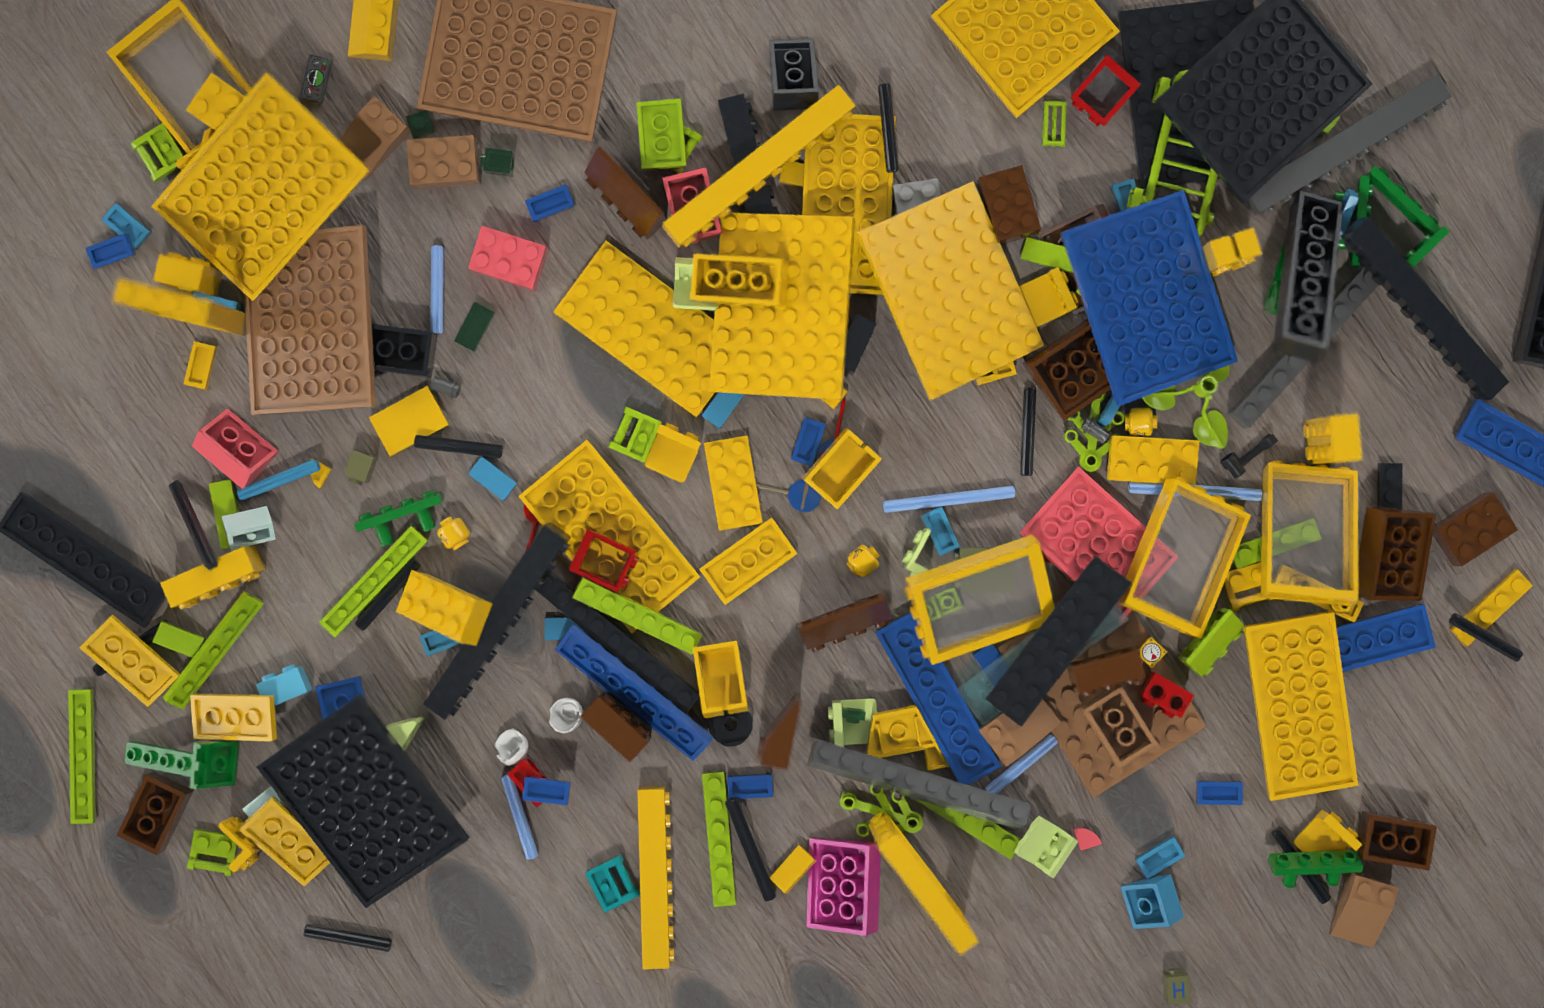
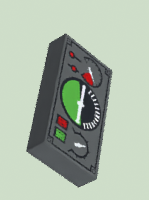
(316, 78)

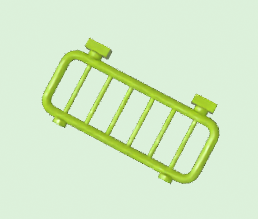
(1136, 194)

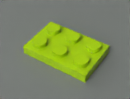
(661, 134)

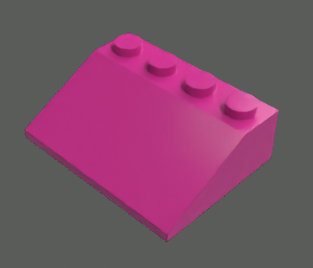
(844, 886)

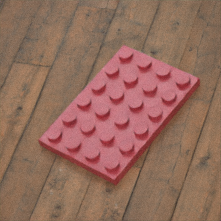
(1084, 523)

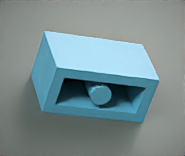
(285, 685)

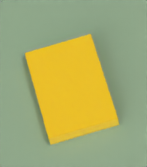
(407, 418)

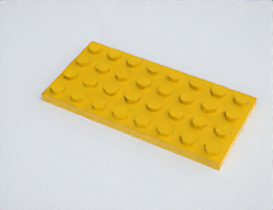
(849, 179)
(636, 323)
(588, 494)
(1301, 705)

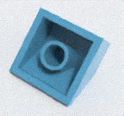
(1152, 902)

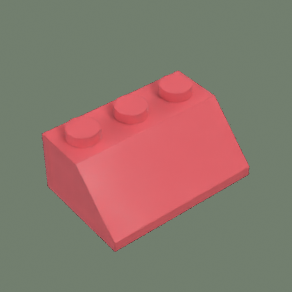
(234, 448)

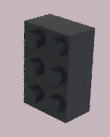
(403, 350)

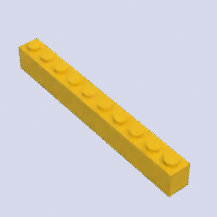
(758, 166)

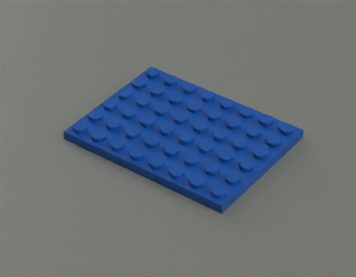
(1149, 297)

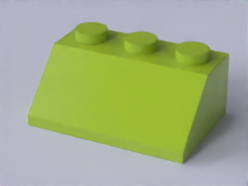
(1219, 633)

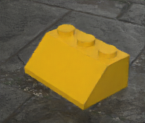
(373, 29)

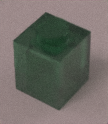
(498, 162)

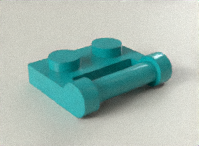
(606, 887)

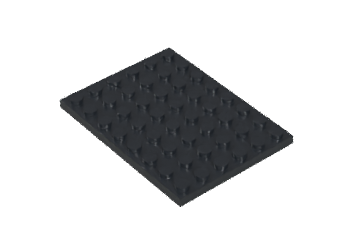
(1162, 44)
(1263, 94)
(363, 801)

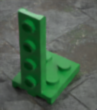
(1412, 211)
(208, 765)

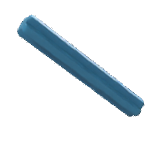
(278, 479)

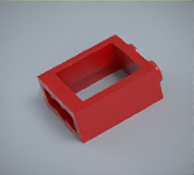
(1094, 116)
(583, 550)

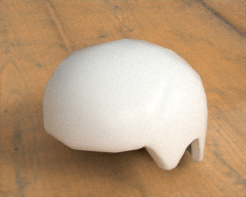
(565, 715)
(511, 747)

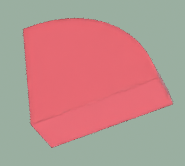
(1086, 838)

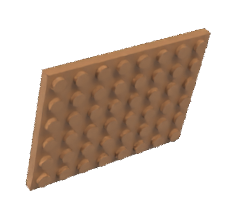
(519, 64)
(314, 329)
(1078, 737)

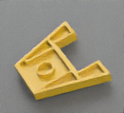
(903, 732)

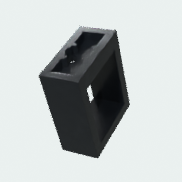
(856, 342)

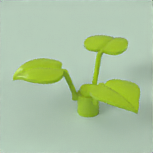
(1210, 428)

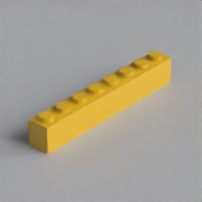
(654, 877)

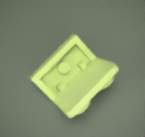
(682, 287)
(911, 556)
(850, 733)
(1046, 846)

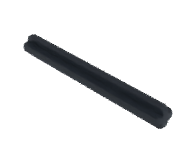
(193, 525)
(750, 849)

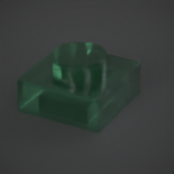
(420, 124)
(853, 715)

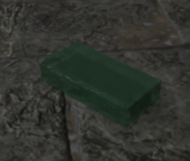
(474, 326)

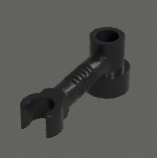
(1236, 464)

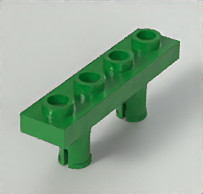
(1364, 189)
(388, 513)
(1320, 862)

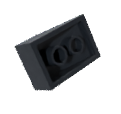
(793, 74)

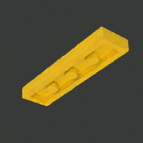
(1494, 604)

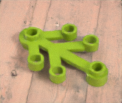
(1092, 442)
(903, 819)

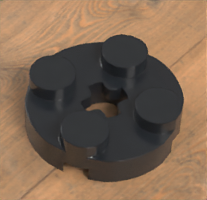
(731, 737)

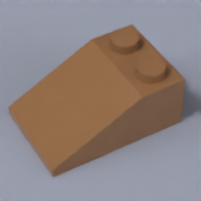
(374, 134)
(1013, 741)
(1363, 909)

